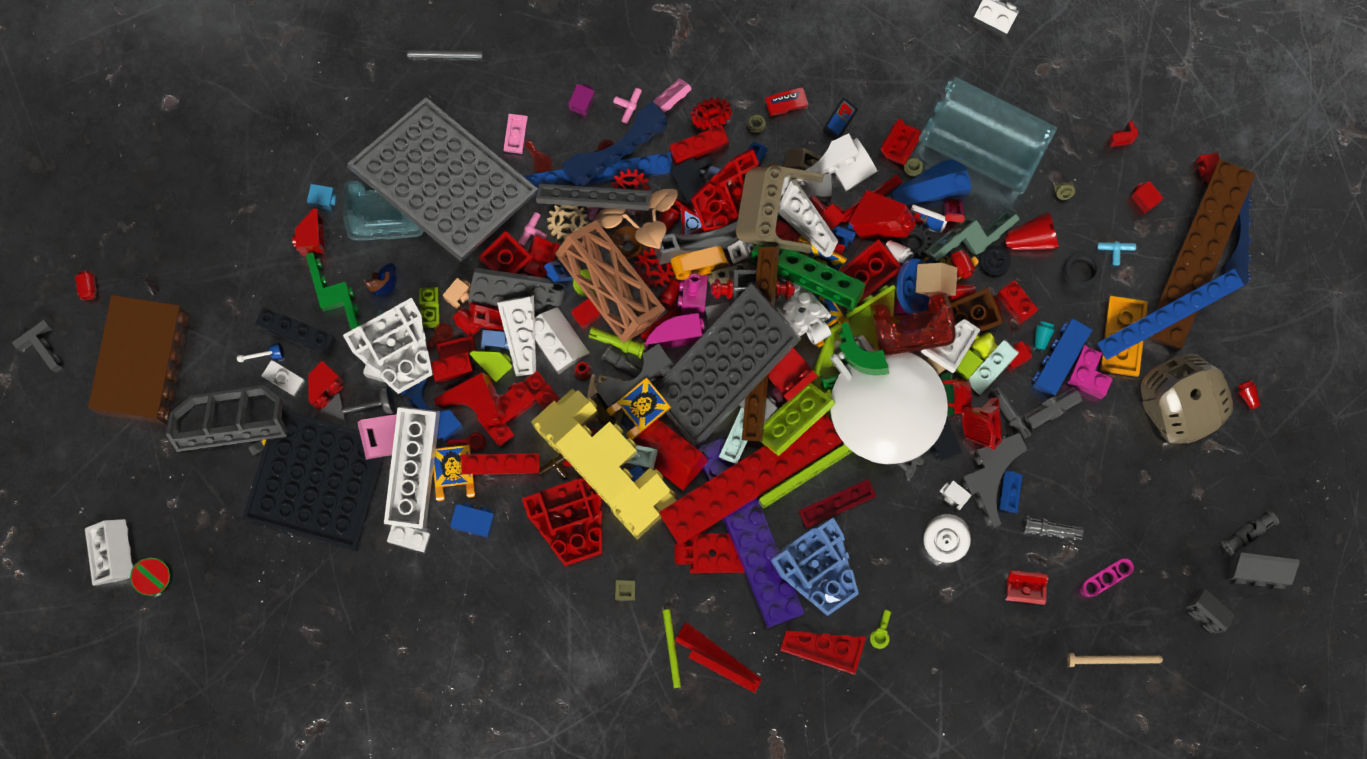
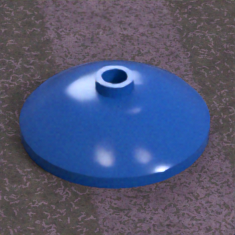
(906, 288)

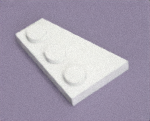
(952, 355)

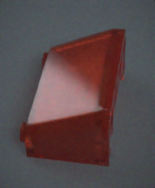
(914, 330)

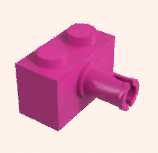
(693, 295)

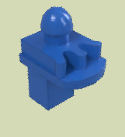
(844, 235)

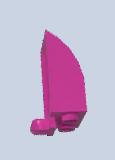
(677, 332)

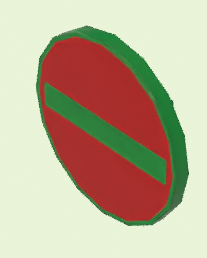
(150, 576)

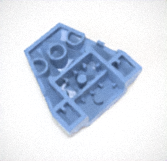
(818, 567)

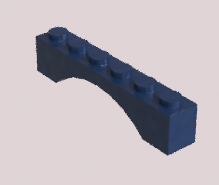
(585, 166)
(1240, 257)

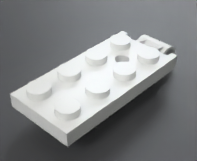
(809, 321)

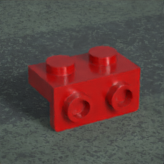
(900, 142)
(542, 253)
(1026, 587)

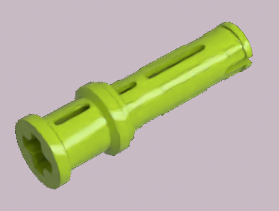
(612, 339)

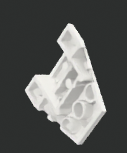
(393, 346)

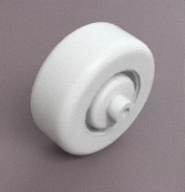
(947, 538)

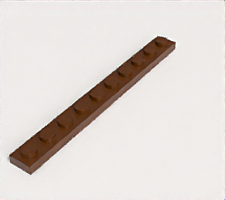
(756, 401)

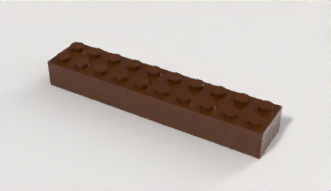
(1204, 244)

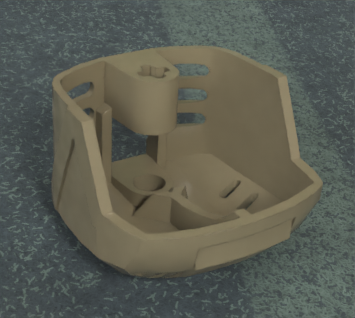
(1196, 414)

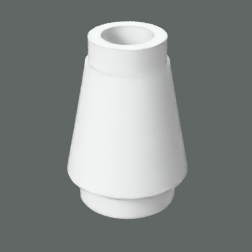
(899, 251)

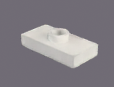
(283, 378)

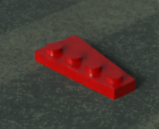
(829, 650)

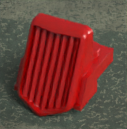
(983, 424)

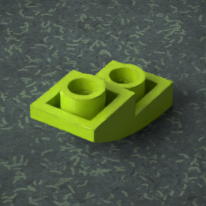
(429, 307)

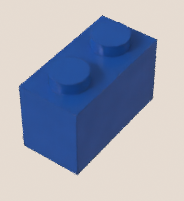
(472, 520)

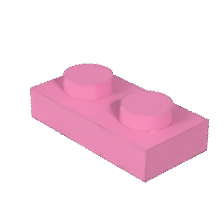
(672, 95)
(515, 133)

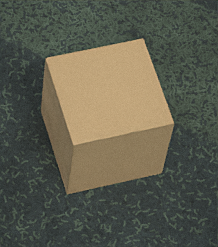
(936, 279)

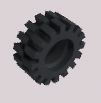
(925, 241)

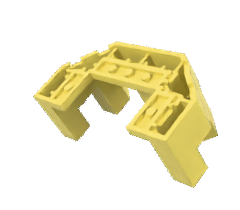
(601, 459)

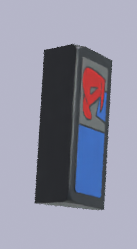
(840, 118)

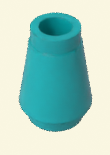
(1043, 334)

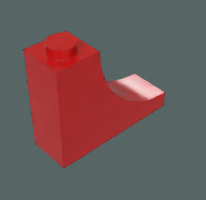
(477, 394)

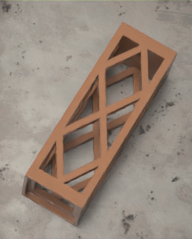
(610, 281)

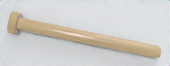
(1072, 659)

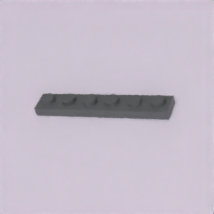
(594, 197)

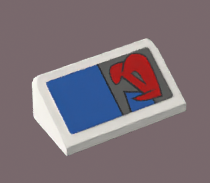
(928, 219)

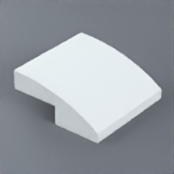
(857, 172)

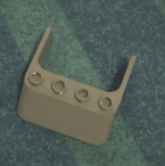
(761, 206)

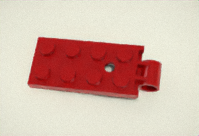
(698, 556)

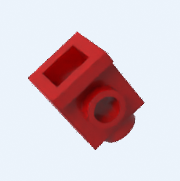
(1207, 165)

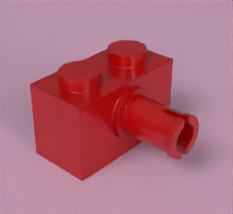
(831, 215)

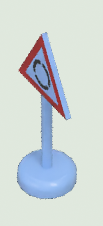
(689, 220)

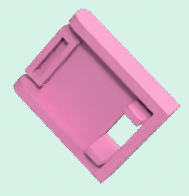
(383, 432)

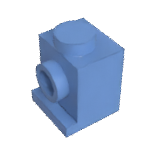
(494, 341)

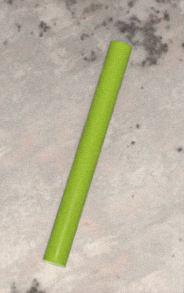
(671, 648)

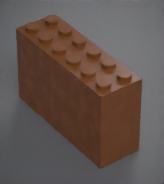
(139, 359)

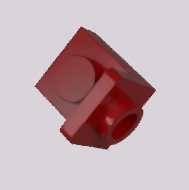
(1123, 138)

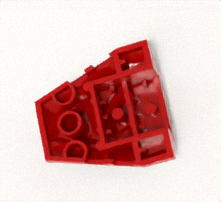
(720, 198)
(568, 519)

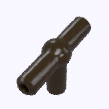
(555, 464)

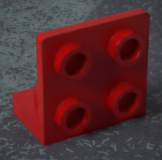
(791, 374)

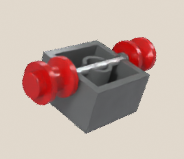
(740, 280)

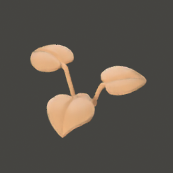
(650, 233)

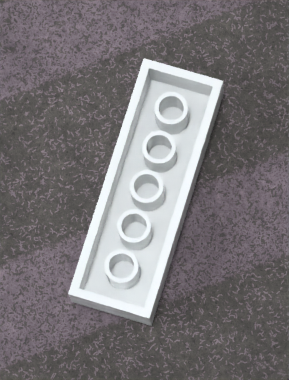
(412, 467)

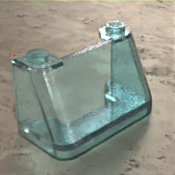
(373, 217)

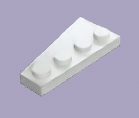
(804, 217)
(519, 329)

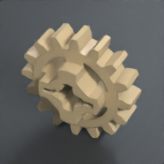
(561, 225)

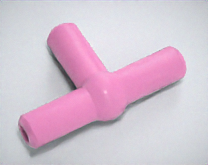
(630, 105)
(530, 229)

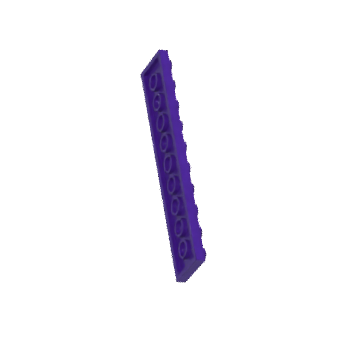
(755, 549)

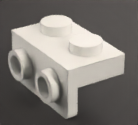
(997, 14)

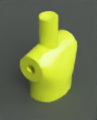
(984, 345)

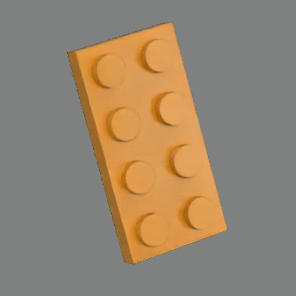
(1121, 314)

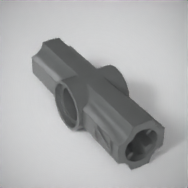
(1053, 408)

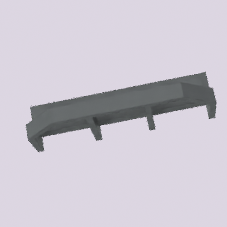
(228, 434)

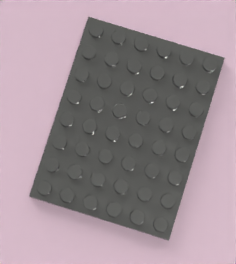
(442, 179)

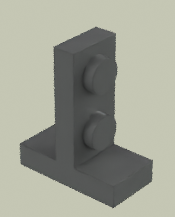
(34, 338)

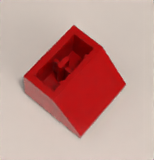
(322, 385)

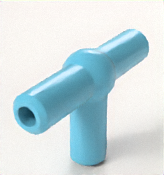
(1116, 247)

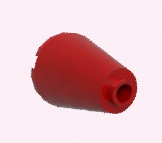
(1034, 234)

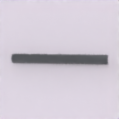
(444, 53)

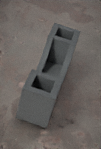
(655, 363)

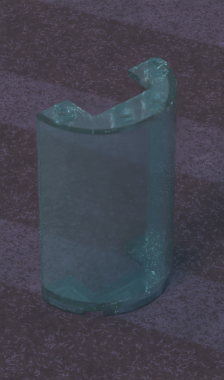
(988, 135)

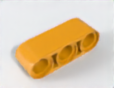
(699, 262)

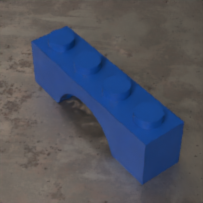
(447, 421)

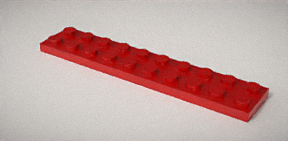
(747, 482)

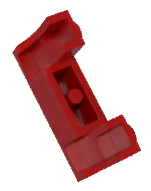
(518, 400)

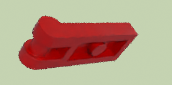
(491, 318)

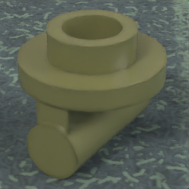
(1064, 190)

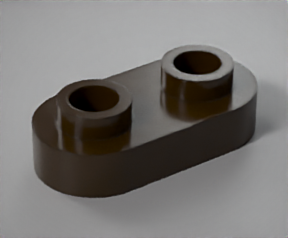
(601, 408)

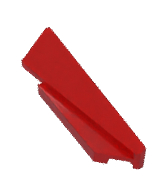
(715, 658)

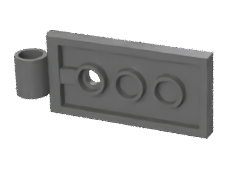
(493, 286)

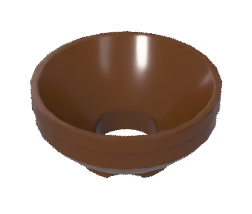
(622, 236)

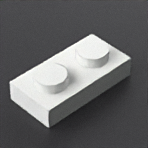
(408, 538)

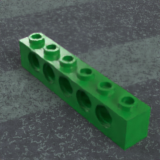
(817, 277)

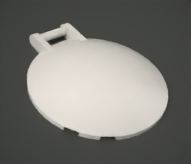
(890, 414)

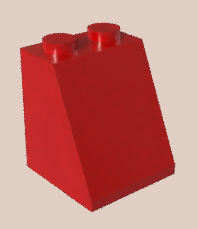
(881, 218)

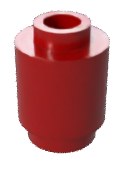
(963, 263)
(86, 285)
(461, 320)

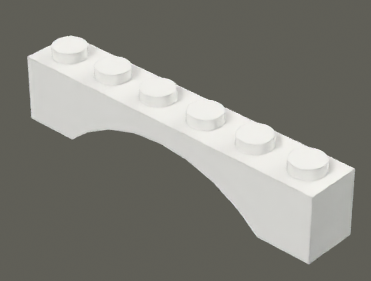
(840, 152)

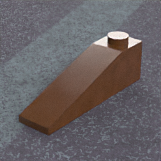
(979, 309)

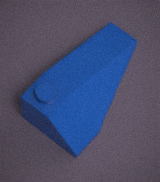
(941, 181)

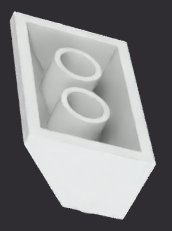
(558, 340)
(108, 551)

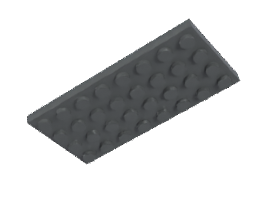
(726, 365)

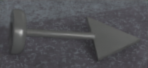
(334, 411)

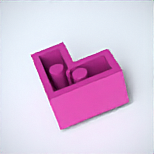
(1084, 375)

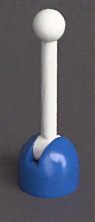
(275, 352)

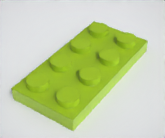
(795, 418)

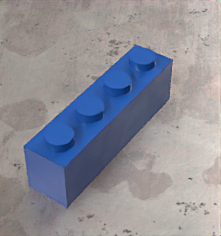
(1062, 357)

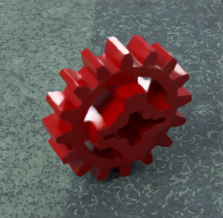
(711, 113)
(620, 180)
(648, 275)

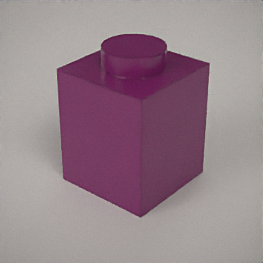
(582, 99)

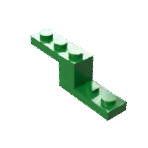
(335, 295)

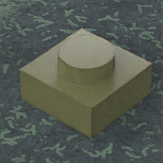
(625, 590)

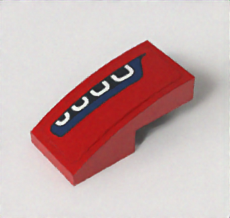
(786, 101)

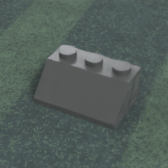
(1263, 570)

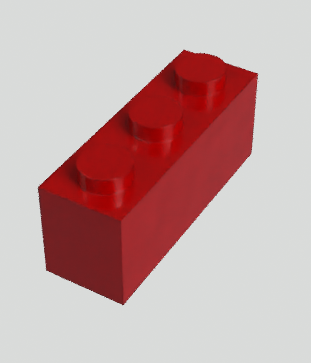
(699, 145)

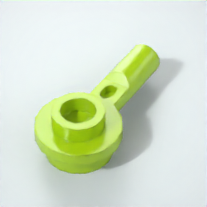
(880, 637)

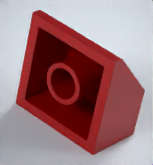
(310, 234)
(505, 255)

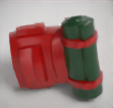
(957, 392)

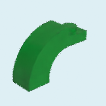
(863, 361)

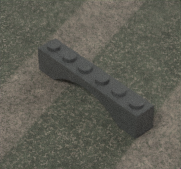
(678, 244)

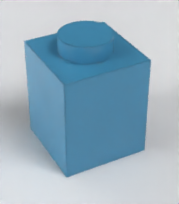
(322, 197)

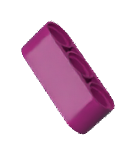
(1115, 574)

